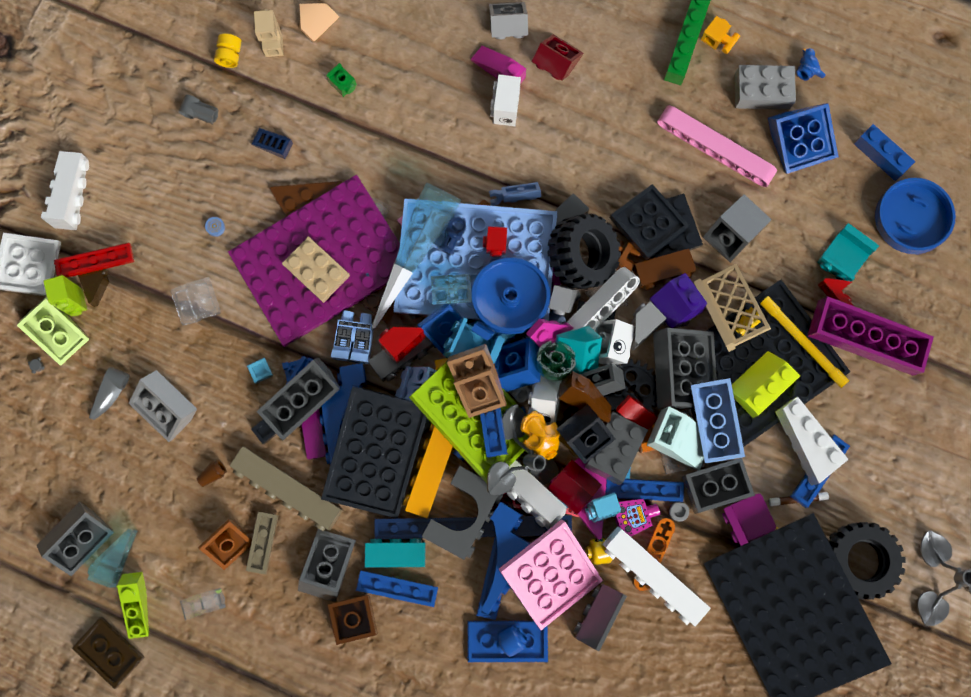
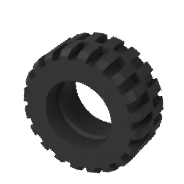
(566, 256)
(888, 554)

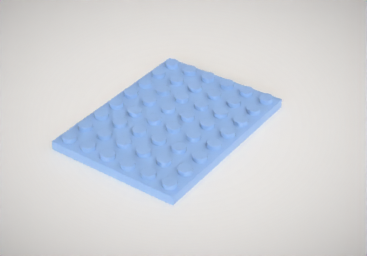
(526, 239)

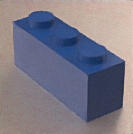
(884, 152)

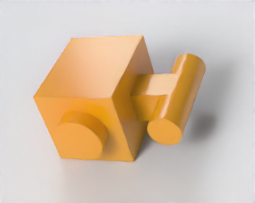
(717, 33)

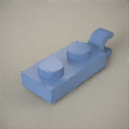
(514, 193)

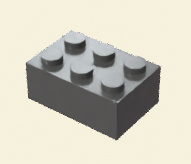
(619, 455)
(718, 485)

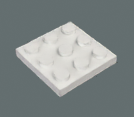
(26, 263)

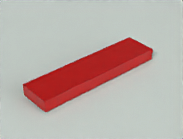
(94, 260)

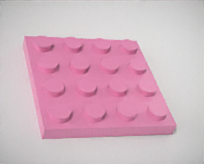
(550, 574)

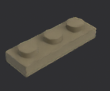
(262, 543)

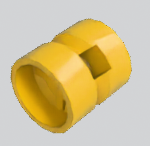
(227, 51)

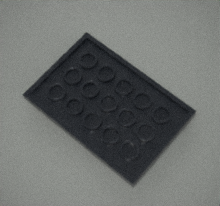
(374, 452)

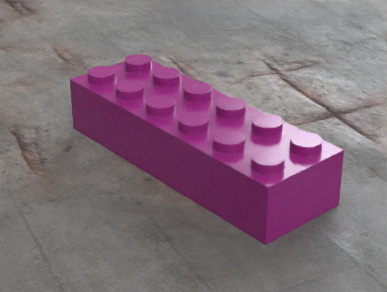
(870, 336)

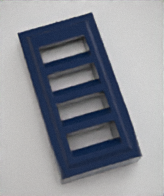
(282, 153)

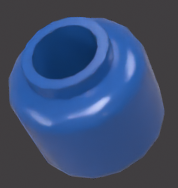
(511, 641)

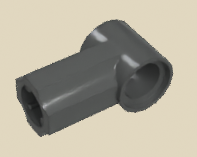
(194, 108)

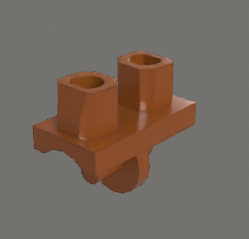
(624, 262)

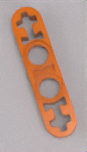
(658, 555)

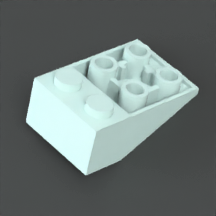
(677, 437)

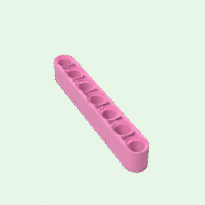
(717, 146)

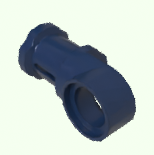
(452, 235)

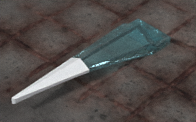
(428, 221)

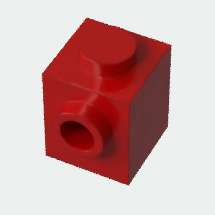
(495, 241)

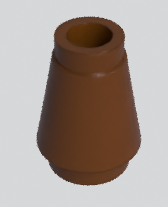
(212, 472)

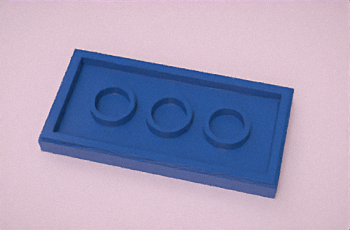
(484, 636)

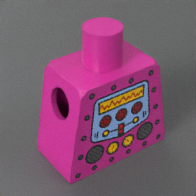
(635, 516)

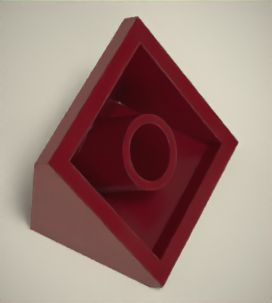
(574, 487)

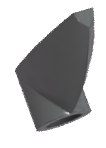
(110, 388)

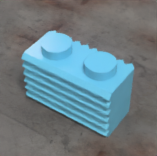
(603, 508)

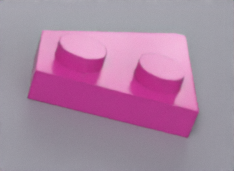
(546, 331)

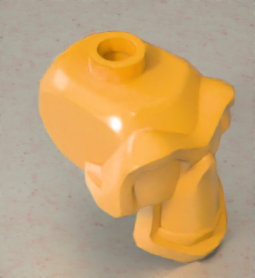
(542, 438)

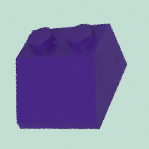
(679, 301)

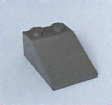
(326, 565)

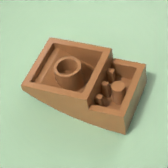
(476, 380)

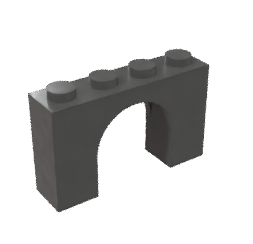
(461, 542)

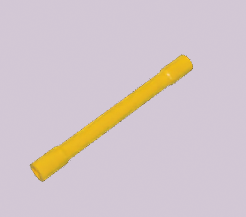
(833, 372)

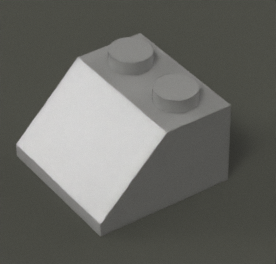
(508, 20)
(646, 321)

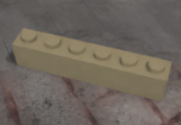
(285, 488)

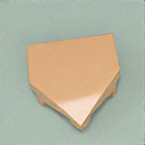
(316, 19)

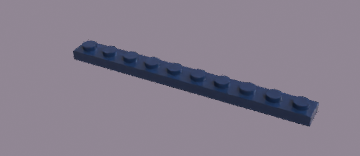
(415, 527)

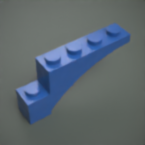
(335, 407)
(508, 546)

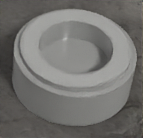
(679, 511)

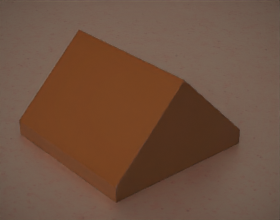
(226, 544)

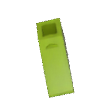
(134, 604)

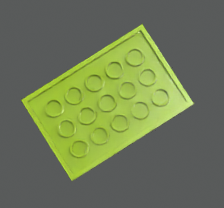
(443, 407)

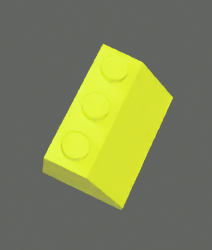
(763, 383)

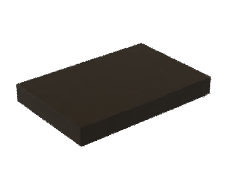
(108, 652)

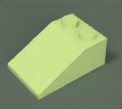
(53, 331)

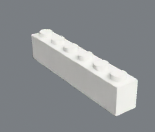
(656, 576)

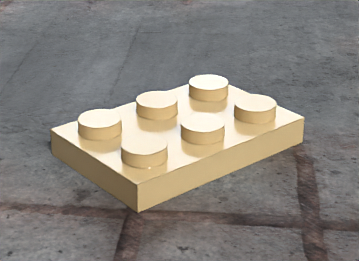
(316, 269)

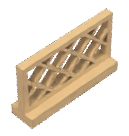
(715, 310)

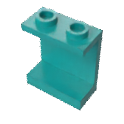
(847, 253)

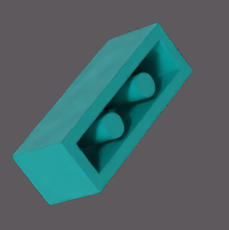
(395, 553)

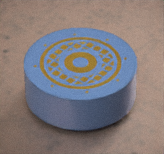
(215, 226)

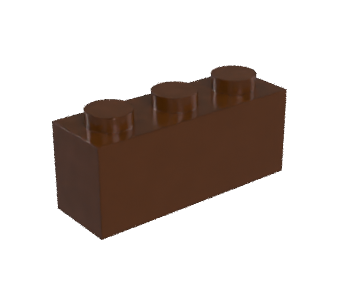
(664, 269)

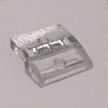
(195, 301)

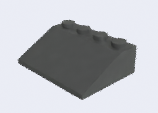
(681, 361)

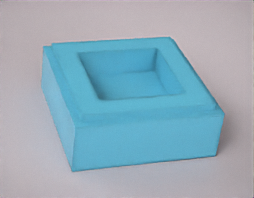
(260, 370)

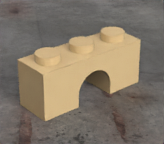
(268, 32)

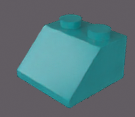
(586, 346)

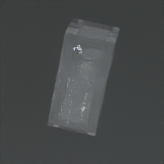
(203, 603)

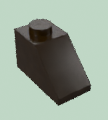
(94, 285)

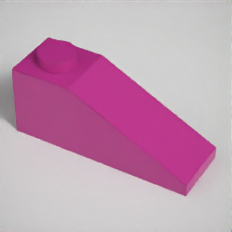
(498, 64)

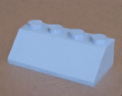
(717, 420)

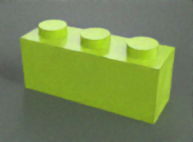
(65, 295)

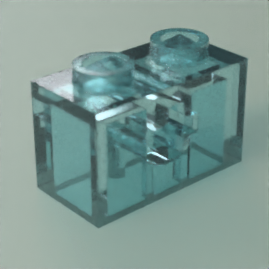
(451, 289)

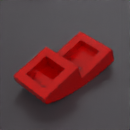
(636, 412)

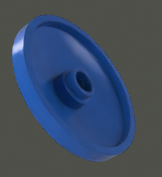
(510, 295)

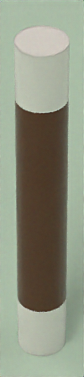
(788, 500)

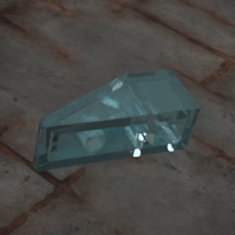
(109, 565)

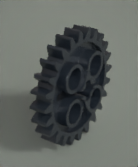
(642, 378)

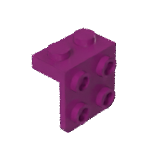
(749, 519)

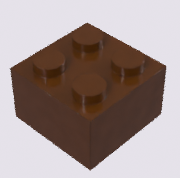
(352, 619)

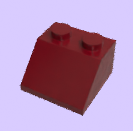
(556, 57)

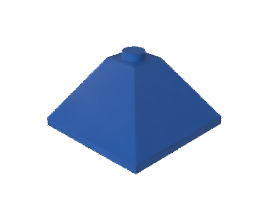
(803, 137)

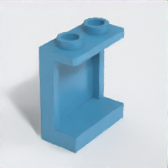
(464, 339)

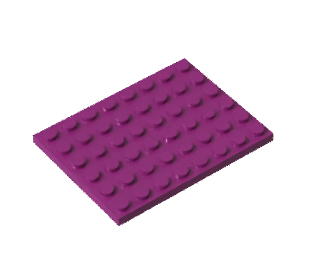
(347, 229)

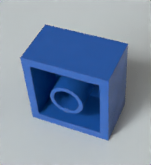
(517, 364)

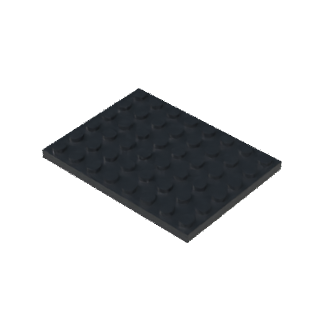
(781, 344)
(797, 611)

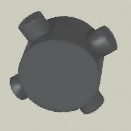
(36, 365)

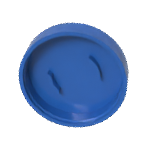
(915, 216)

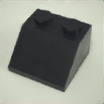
(586, 433)

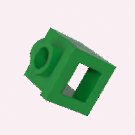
(334, 79)

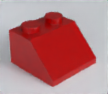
(400, 341)

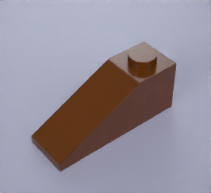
(581, 391)

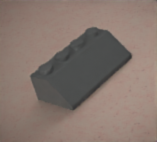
(299, 398)

